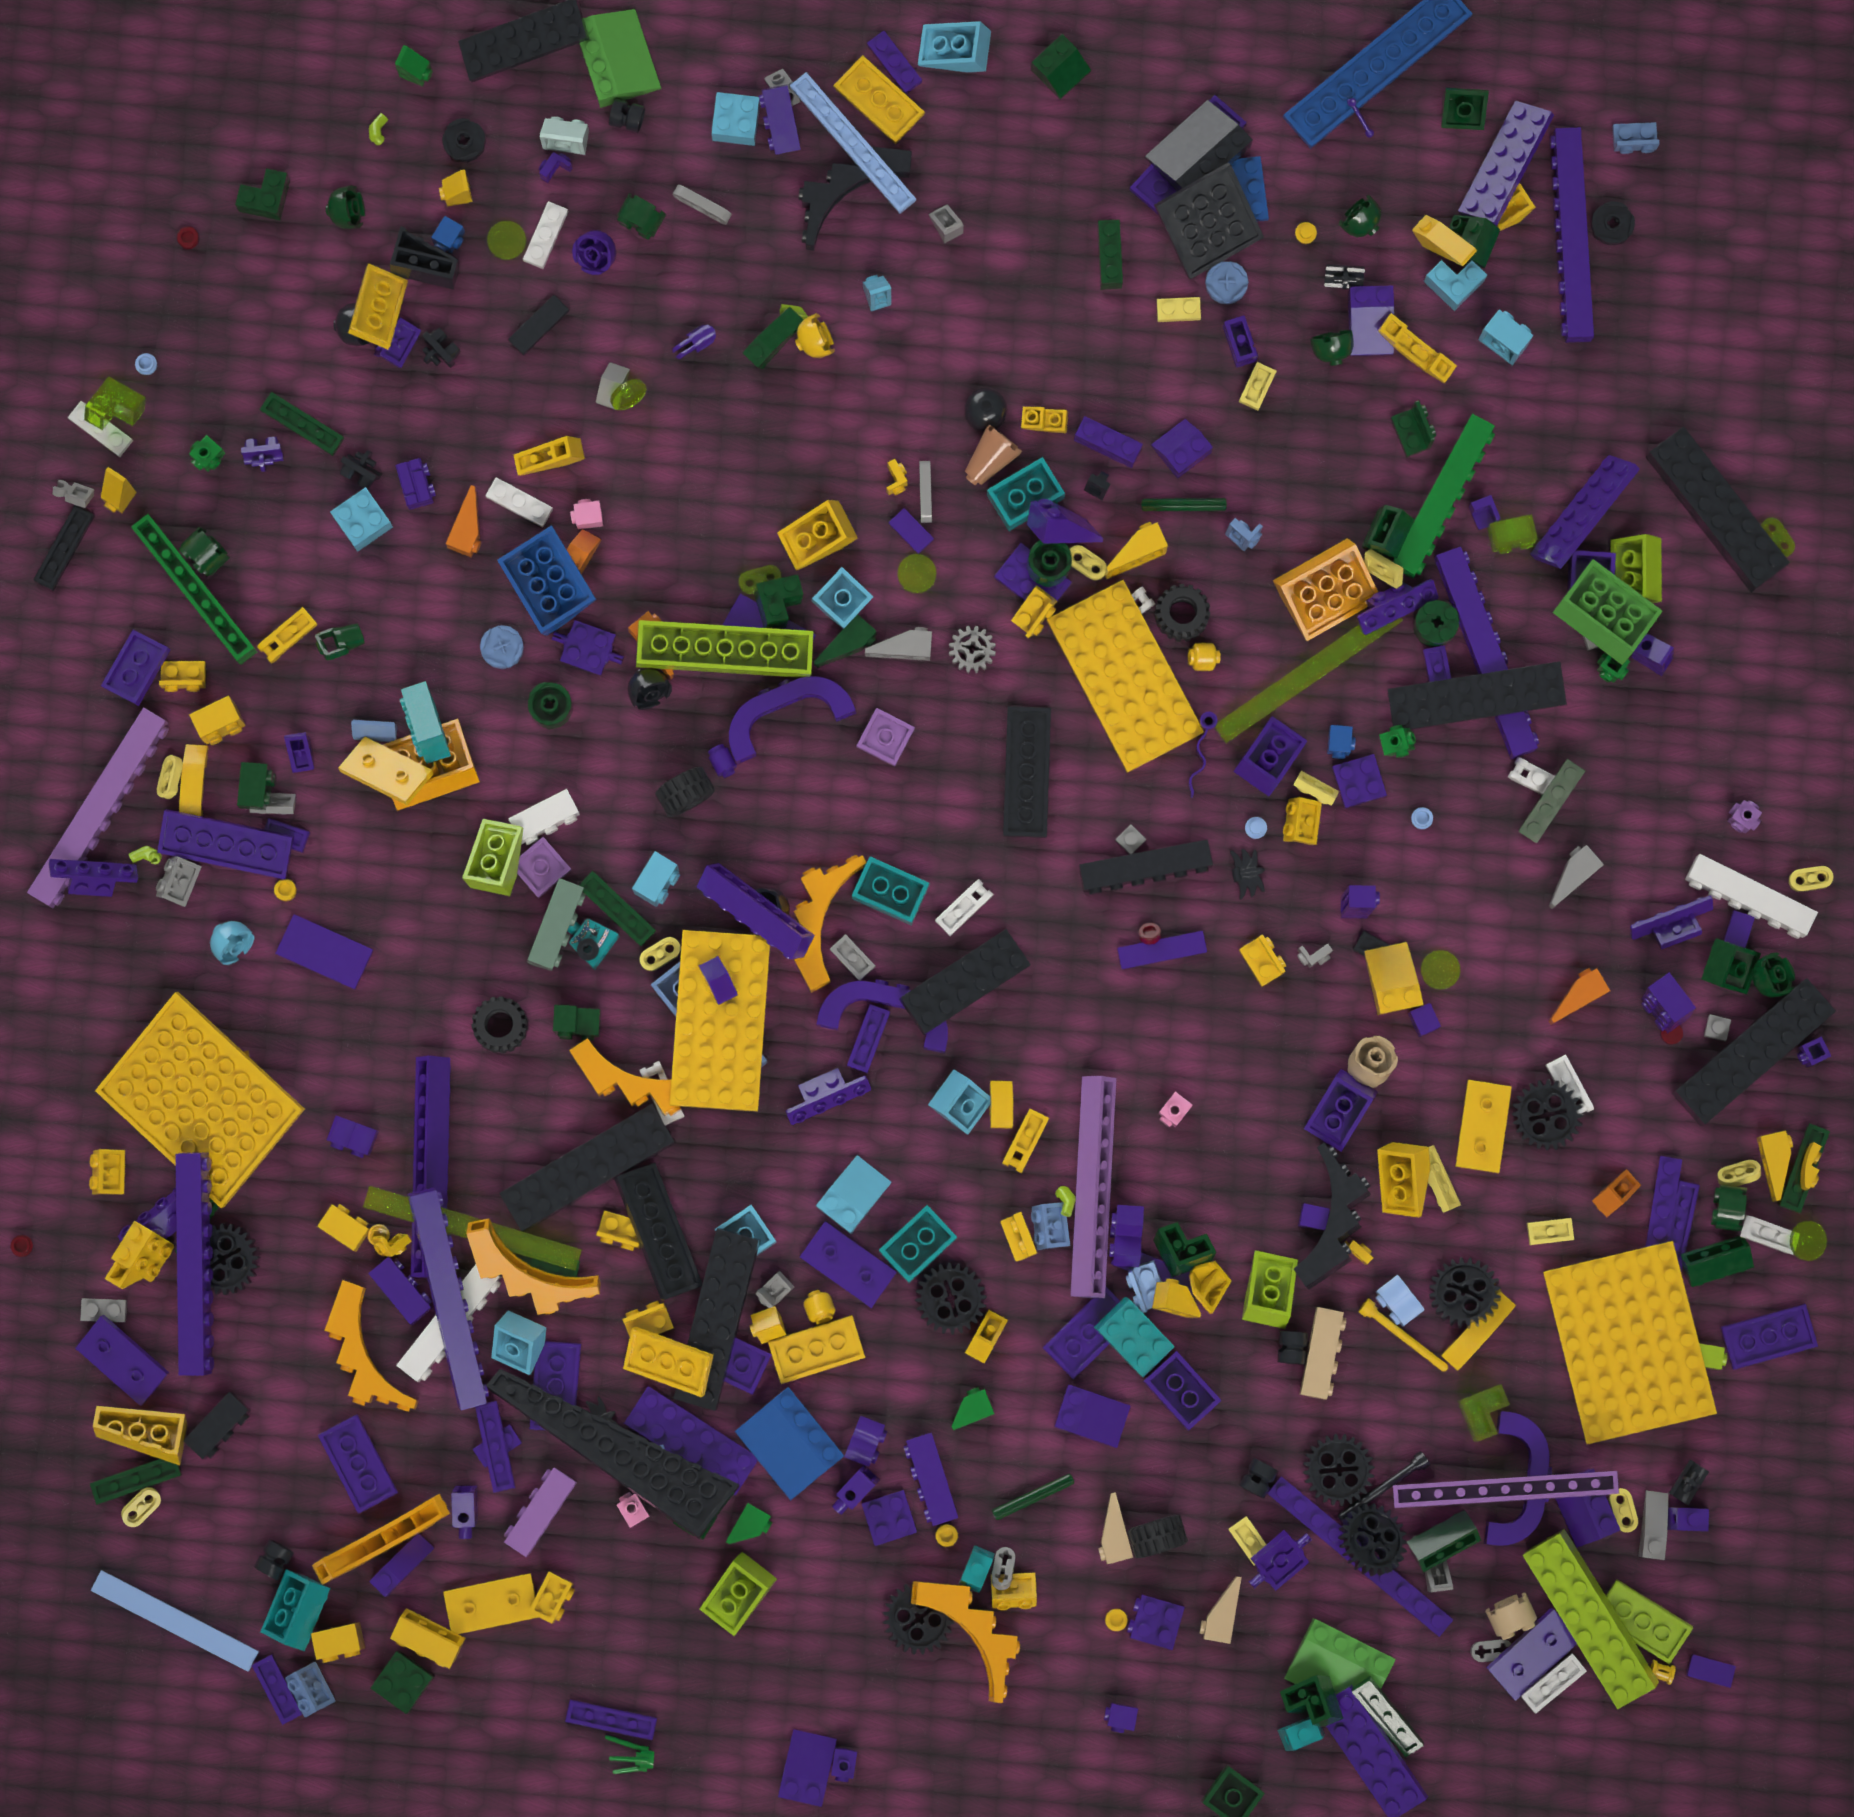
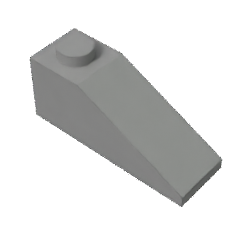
(908, 645)
(1576, 871)
(1654, 1526)

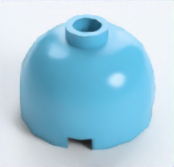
(230, 940)

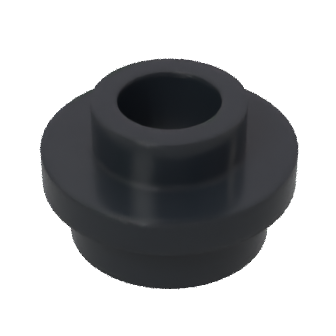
(587, 956)

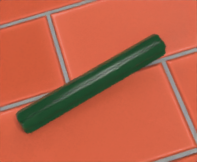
(1184, 504)
(1033, 1496)

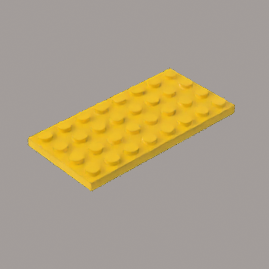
(1125, 676)
(722, 1044)

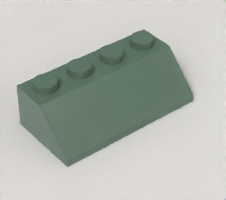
(555, 925)

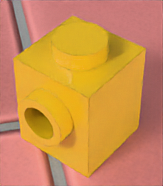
(767, 1325)

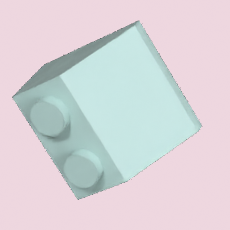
(564, 135)

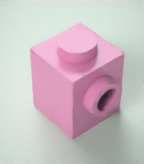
(587, 514)
(1174, 1110)
(632, 1509)

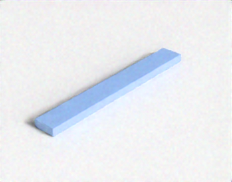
(853, 143)
(175, 1620)

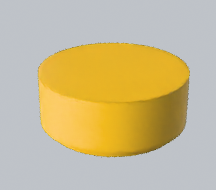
(285, 890)
(946, 1535)
(1116, 1620)

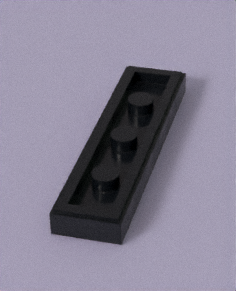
(64, 547)

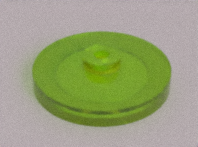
(506, 240)
(628, 394)
(916, 573)
(1440, 970)
(1808, 1240)

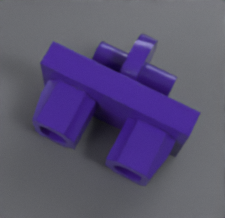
(263, 454)

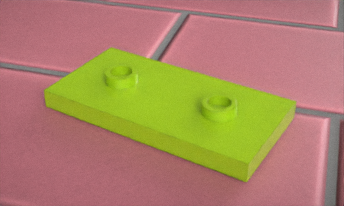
(1648, 1622)

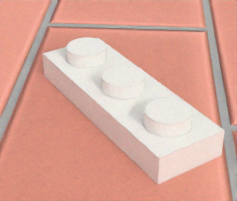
(545, 235)
(110, 436)
(519, 502)
(1766, 1234)
(1553, 1683)

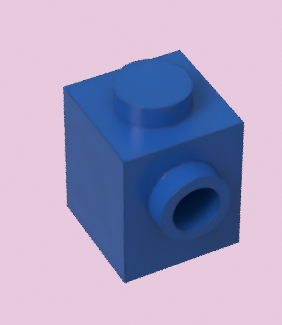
(448, 235)
(1340, 741)

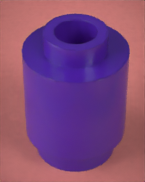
(722, 761)

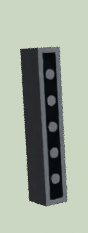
(1145, 866)

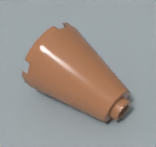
(990, 456)

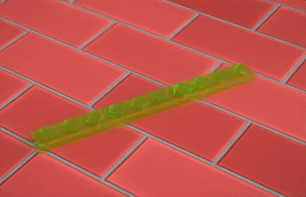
(1298, 680)
(514, 1240)

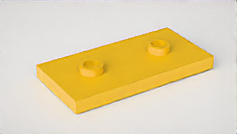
(879, 99)
(378, 306)
(386, 771)
(1483, 1126)
(816, 1349)
(668, 1361)
(490, 1604)

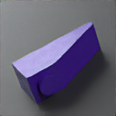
(401, 1565)

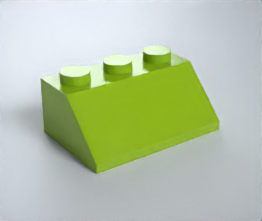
(1640, 564)

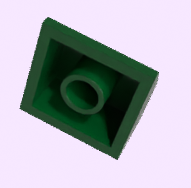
(1060, 66)
(1730, 966)

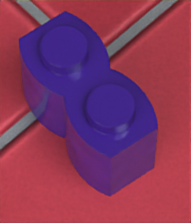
(352, 1136)
(865, 1441)

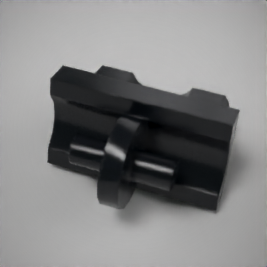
(1344, 276)
(434, 340)
(351, 465)
(1688, 1482)

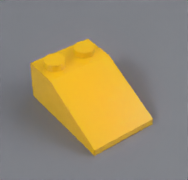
(817, 534)
(1143, 547)
(1393, 978)
(1403, 1178)

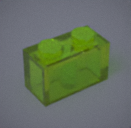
(1512, 534)

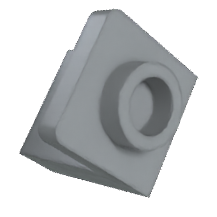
(1319, 956)
(774, 1290)

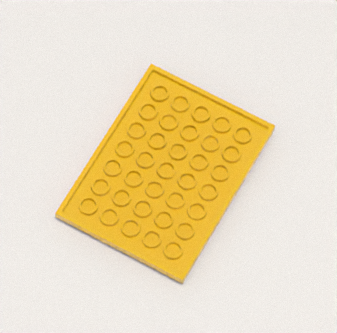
(200, 1094)
(1629, 1342)

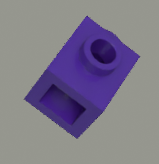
(1813, 1052)
(1121, 1717)
(844, 1764)

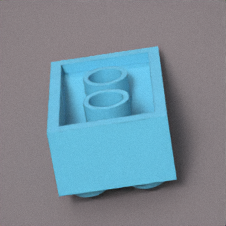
(955, 46)
(853, 1194)

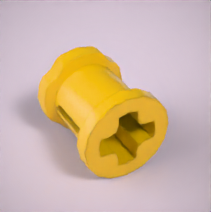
(1663, 1672)

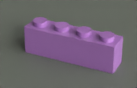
(540, 1512)

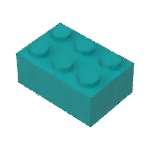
(1014, 494)
(424, 723)
(890, 890)
(918, 1244)
(1134, 1336)
(295, 1610)

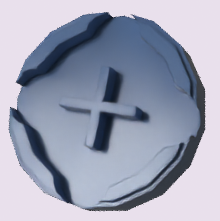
(1226, 282)
(501, 647)

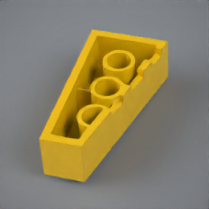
(144, 1431)

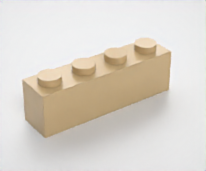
(1321, 1353)

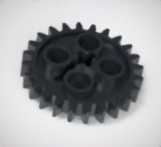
(1543, 1096)
(234, 1276)
(931, 1304)
(1456, 1310)
(1340, 1490)
(1372, 1539)
(929, 1634)

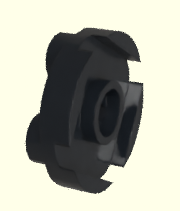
(461, 152)
(1622, 216)

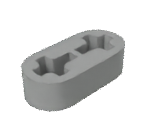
(998, 1568)
(1488, 1645)

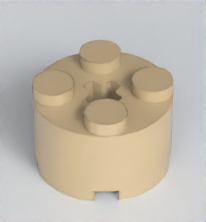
(1372, 1061)
(1512, 1615)

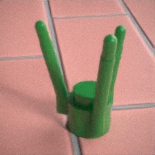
(643, 1760)

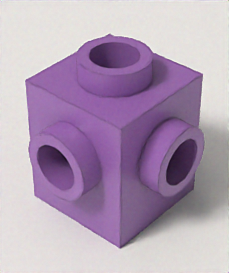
(1738, 820)

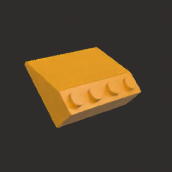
(1326, 589)
(448, 773)

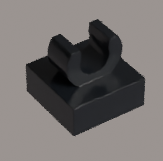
(1097, 485)

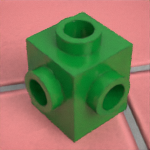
(210, 449)
(1609, 674)
(1398, 741)

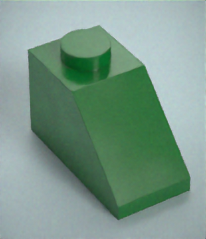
(413, 66)
(973, 1408)
(750, 1524)

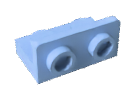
(1143, 1281)

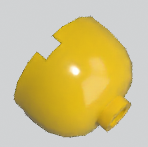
(814, 337)

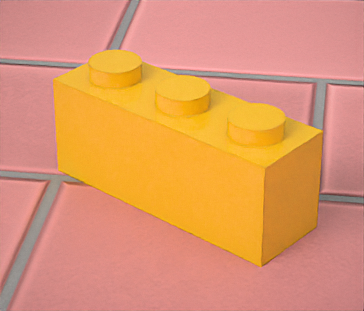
(427, 1638)

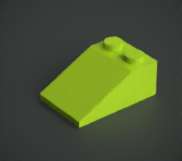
(494, 857)
(1270, 1290)
(738, 1593)

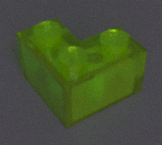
(114, 400)
(1477, 1411)

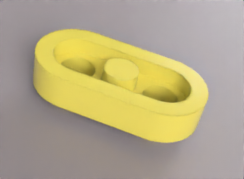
(1087, 562)
(169, 777)
(1810, 879)
(659, 952)
(1739, 1173)
(142, 1507)
(1623, 1510)

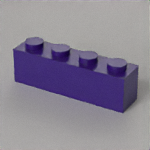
(1359, 901)
(932, 1479)

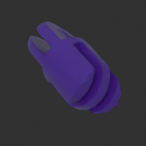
(699, 339)

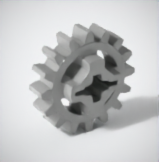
(982, 650)

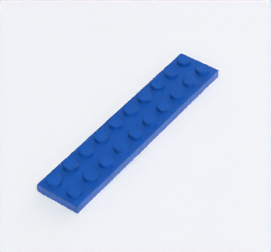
(1375, 67)

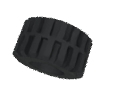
(1187, 595)
(685, 791)
(486, 1011)
(1157, 1536)

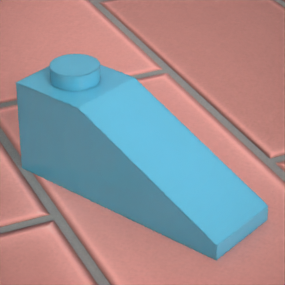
(877, 292)

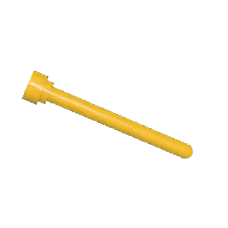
(1370, 1310)

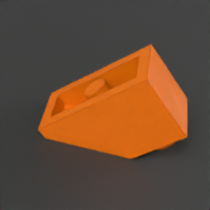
(583, 548)
(1616, 1193)

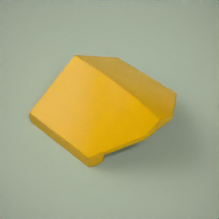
(1517, 209)
(1209, 1284)

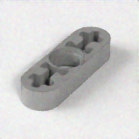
(702, 204)
(925, 491)

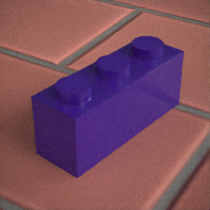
(779, 119)
(1108, 442)
(401, 1290)

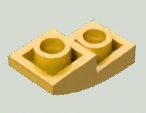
(1044, 419)
(1001, 1104)
(1808, 1172)

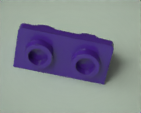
(401, 345)

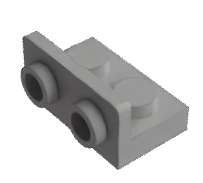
(178, 880)

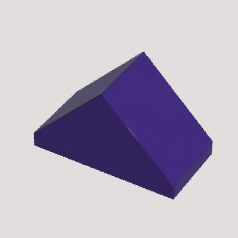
(299, 752)
(718, 980)

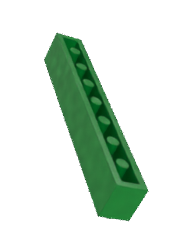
(1443, 495)
(194, 589)

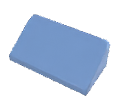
(374, 730)

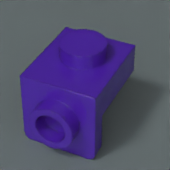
(549, 166)

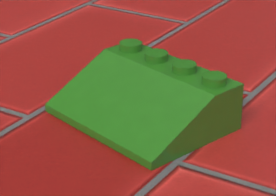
(618, 57)
(1607, 611)
(1339, 1656)

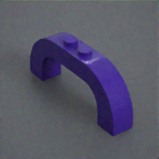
(780, 697)
(879, 993)
(1538, 1465)

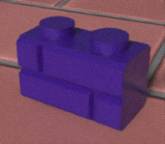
(1240, 341)
(415, 483)

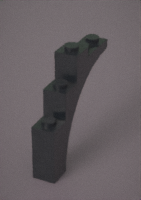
(843, 180)
(1329, 1253)

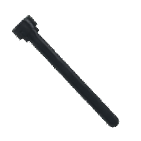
(1418, 1462)

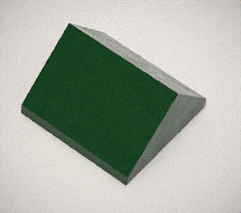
(1464, 108)

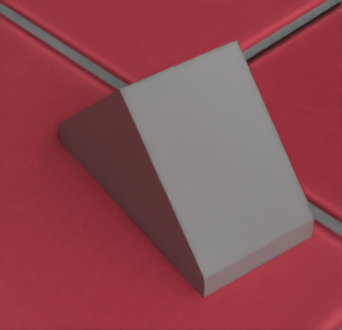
(946, 223)
(610, 380)
(1439, 1578)

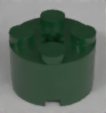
(641, 216)
(205, 552)
(1050, 574)
(1447, 620)
(551, 693)
(1730, 1207)

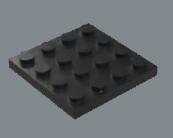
(1209, 220)

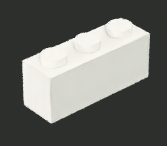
(546, 816)

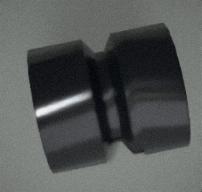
(627, 115)
(1292, 1347)
(1262, 1471)
(273, 1560)

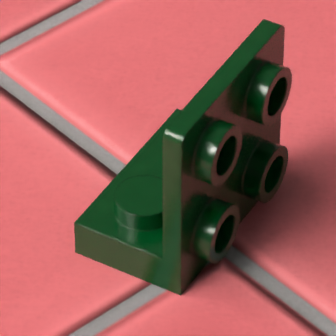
(1414, 430)

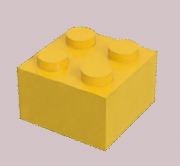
(217, 720)
(338, 1641)

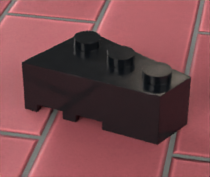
(423, 262)

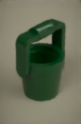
(345, 639)

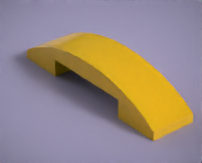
(1416, 350)
(193, 779)
(1472, 1339)

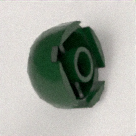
(346, 207)
(1362, 218)
(1333, 346)
(1773, 975)

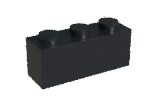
(218, 1426)

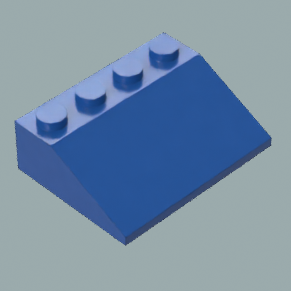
(547, 581)
(789, 1443)

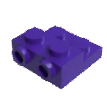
(1155, 1622)

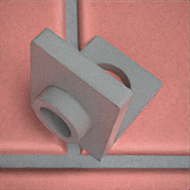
(781, 78)

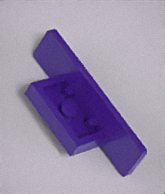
(1394, 604)
(92, 877)
(1674, 925)
(825, 1093)
(159, 1219)

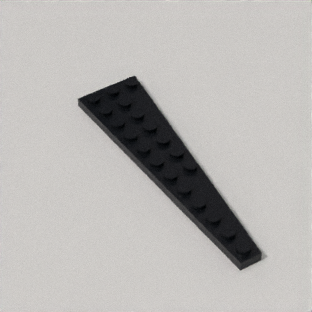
(662, 1479)

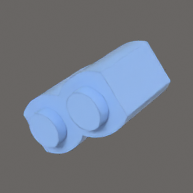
(1399, 1301)

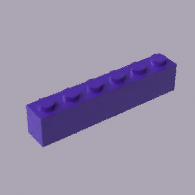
(755, 911)

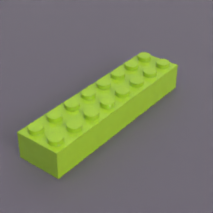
(724, 649)
(1591, 1619)

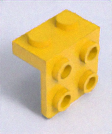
(143, 1251)

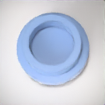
(146, 364)
(1422, 818)
(1255, 827)

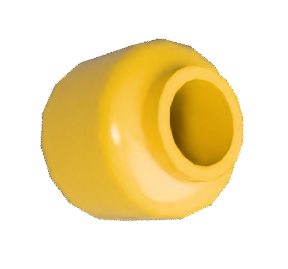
(1203, 656)
(819, 1307)

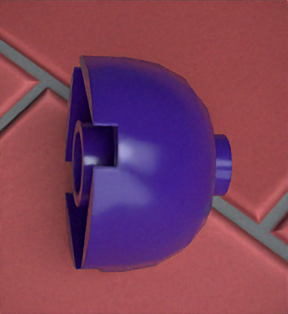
(594, 252)

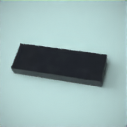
(538, 325)

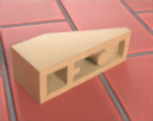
(1114, 1536)
(1221, 1617)

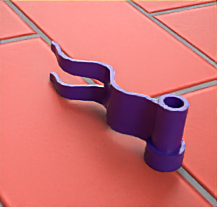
(1211, 716)

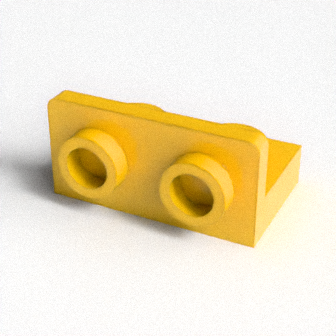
(1034, 611)
(183, 675)
(1302, 821)
(1263, 960)
(107, 1171)
(617, 1229)
(1018, 1237)
(653, 1319)
(1019, 1594)
(551, 1598)

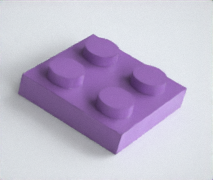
(885, 737)
(541, 867)

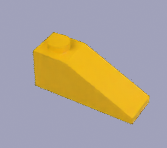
(1443, 241)
(549, 455)
(116, 491)
(1775, 1157)

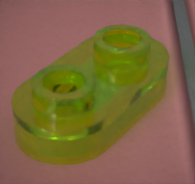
(1779, 536)
(757, 575)

